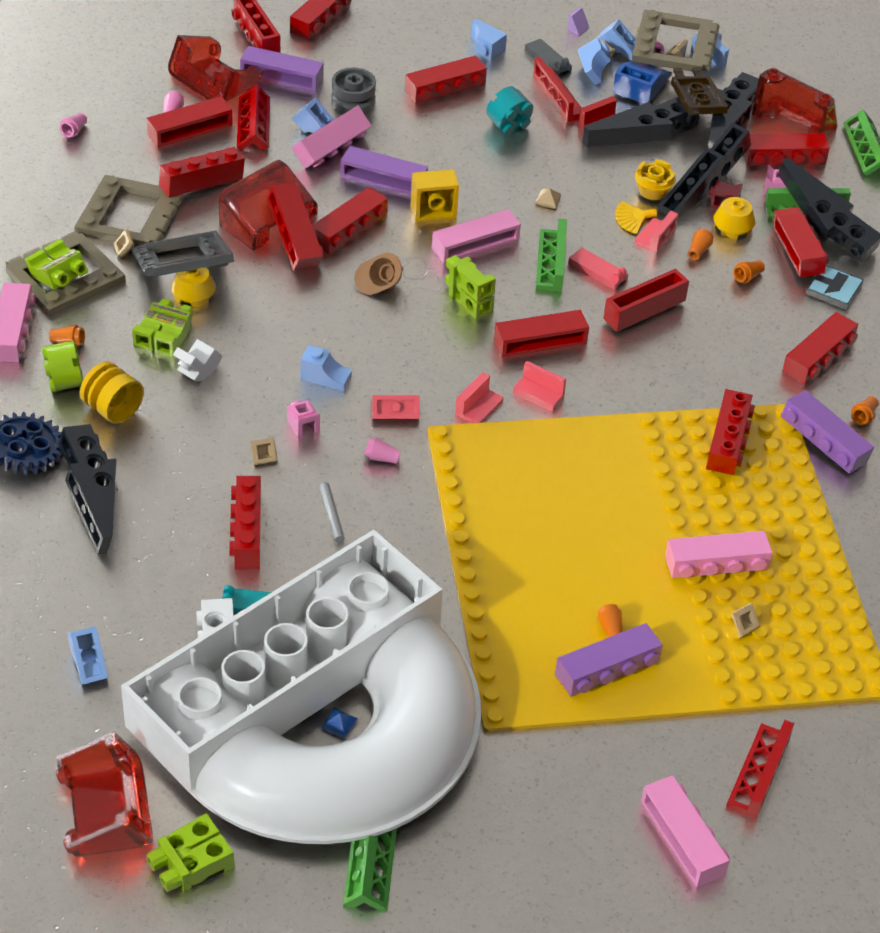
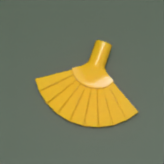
(632, 218)

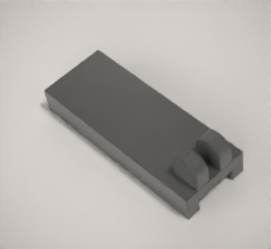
(551, 58)

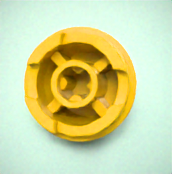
(655, 179)
(734, 217)
(193, 287)

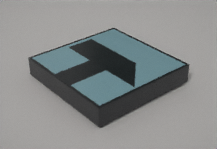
(835, 287)

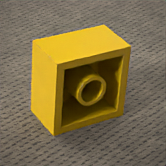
(434, 195)

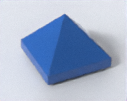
(339, 723)

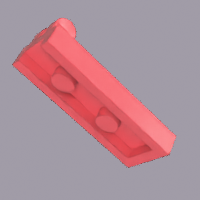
(598, 268)

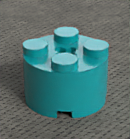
(510, 110)

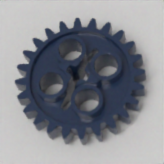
(28, 443)

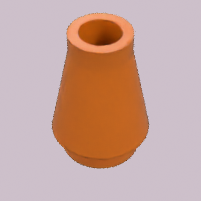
(700, 243)
(746, 271)
(66, 334)
(864, 411)
(610, 619)

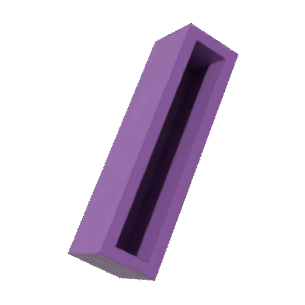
(284, 68)
(379, 169)
(827, 431)
(608, 659)

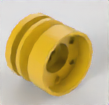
(111, 392)

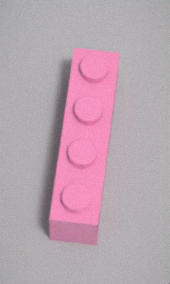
(332, 136)
(476, 235)
(15, 314)
(718, 554)
(685, 831)

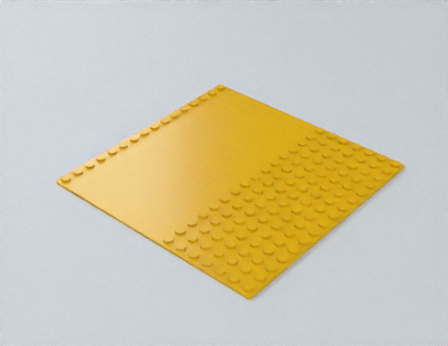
(580, 517)

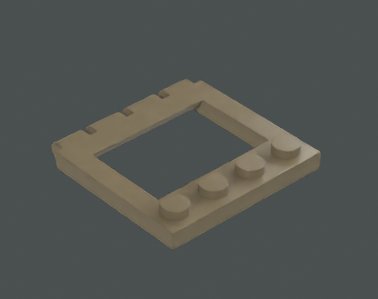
(648, 34)
(104, 197)
(76, 291)

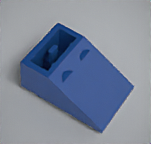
(639, 81)

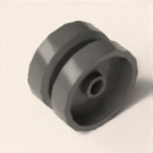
(353, 88)

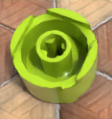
(62, 366)

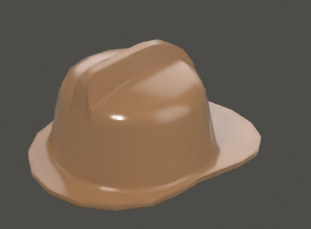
(378, 274)

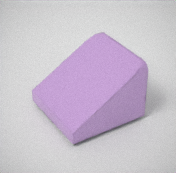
(577, 22)

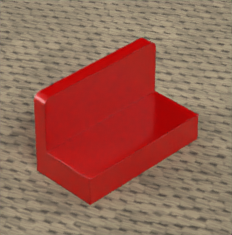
(597, 111)

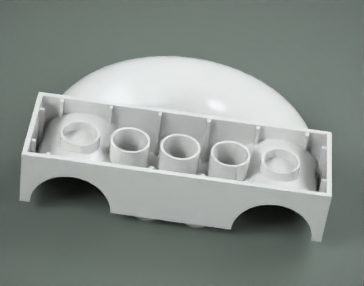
(231, 694)

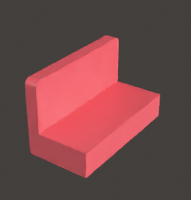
(657, 232)
(540, 387)
(477, 400)
(395, 406)

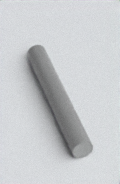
(332, 512)

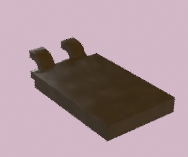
(698, 93)

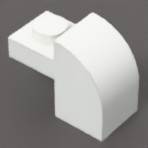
(199, 361)

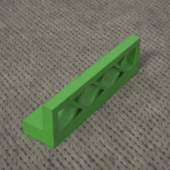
(871, 138)
(782, 199)
(558, 256)
(363, 874)

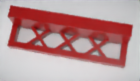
(556, 91)
(256, 115)
(769, 769)

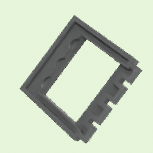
(211, 243)

